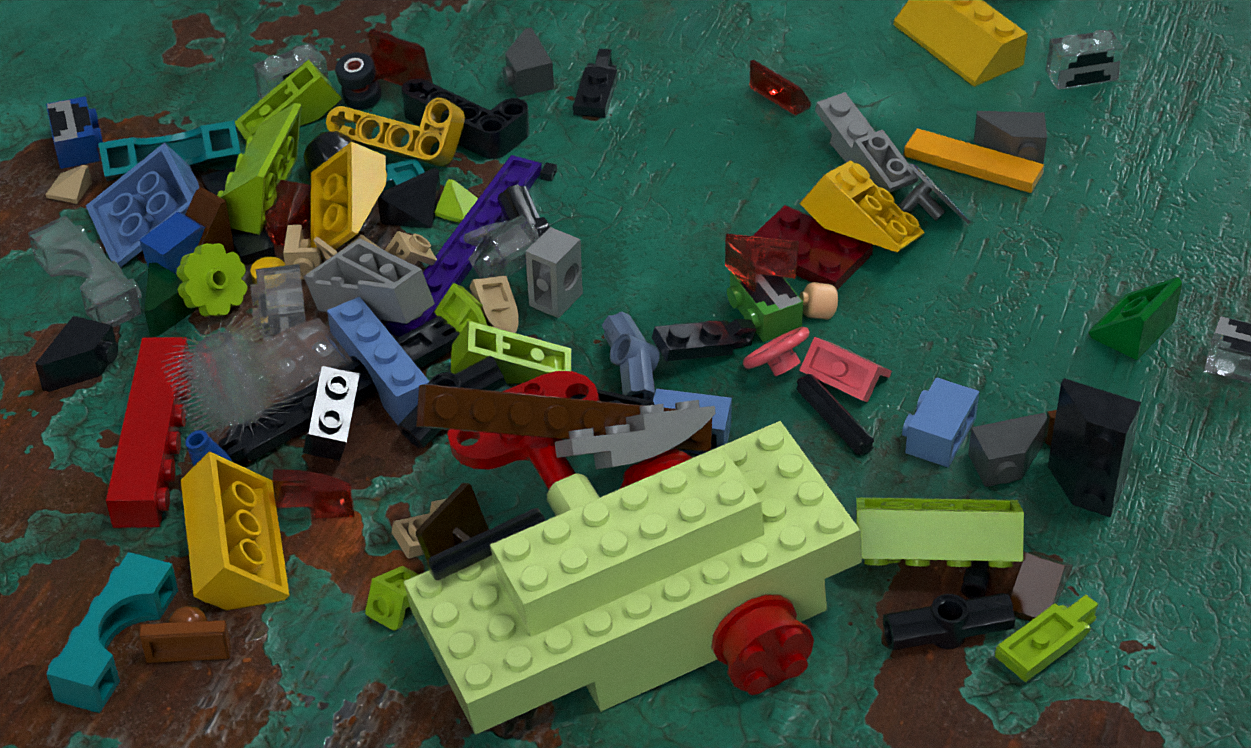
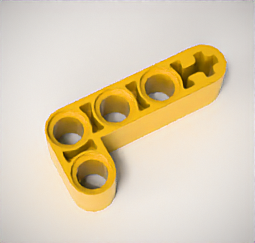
(393, 131)

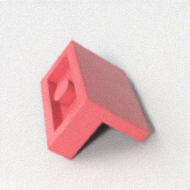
(842, 369)

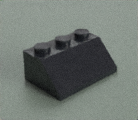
(1092, 445)

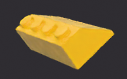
(965, 36)
(233, 535)

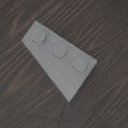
(383, 281)

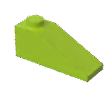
(304, 87)
(516, 355)

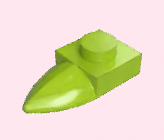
(460, 307)

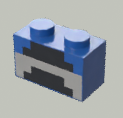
(74, 132)

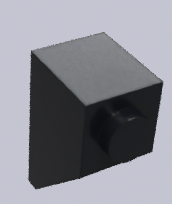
(77, 354)

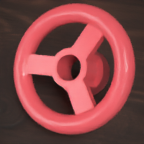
(778, 352)

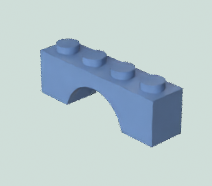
(385, 360)

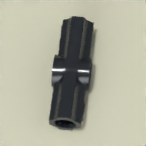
(948, 621)

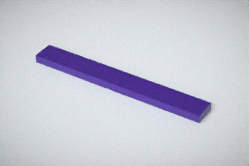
(452, 258)

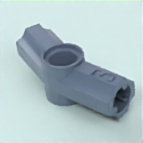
(632, 354)

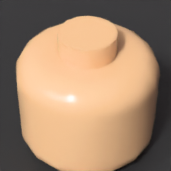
(819, 300)

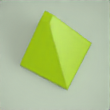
(454, 202)

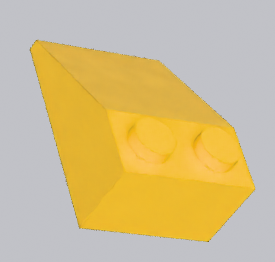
(345, 193)

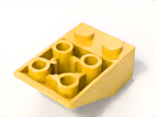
(856, 207)

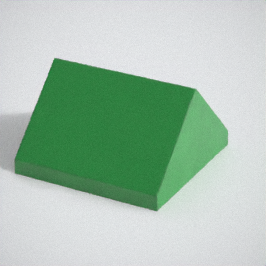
(1139, 318)

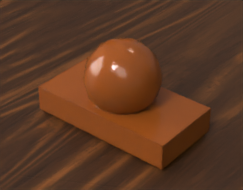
(185, 638)

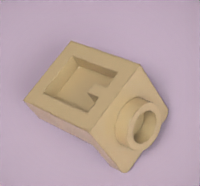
(411, 248)
(298, 250)

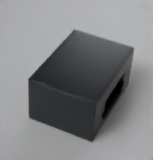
(548, 171)

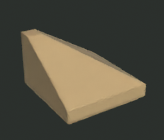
(70, 185)

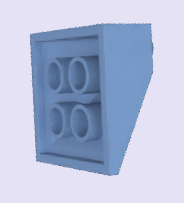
(142, 202)

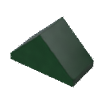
(162, 302)

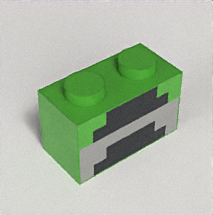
(772, 308)

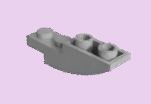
(858, 142)
(640, 437)

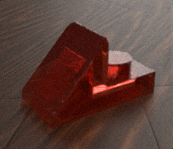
(753, 256)

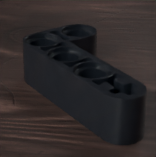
(484, 131)

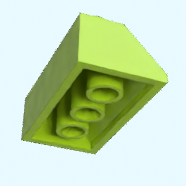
(266, 161)
(940, 531)

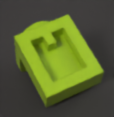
(389, 598)

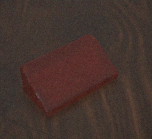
(777, 89)

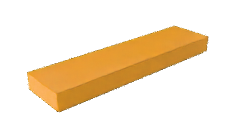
(974, 160)

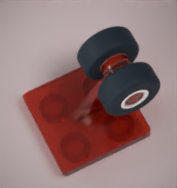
(390, 60)

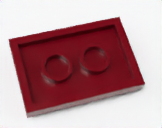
(822, 253)

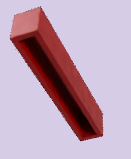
(149, 437)

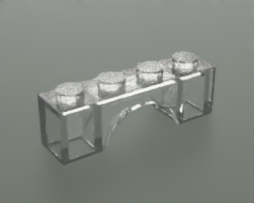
(66, 250)

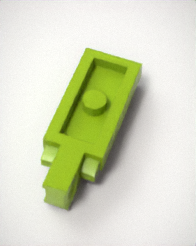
(1046, 637)

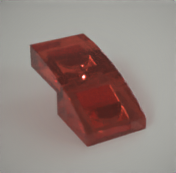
(324, 493)

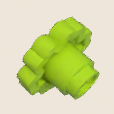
(211, 280)

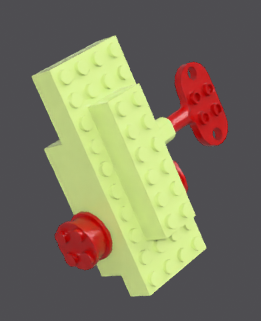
(638, 583)

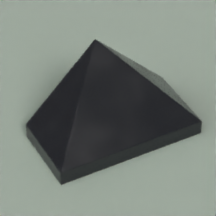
(412, 201)

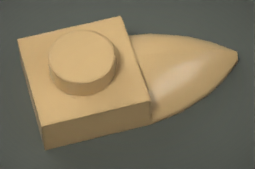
(497, 301)

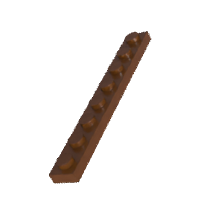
(529, 414)

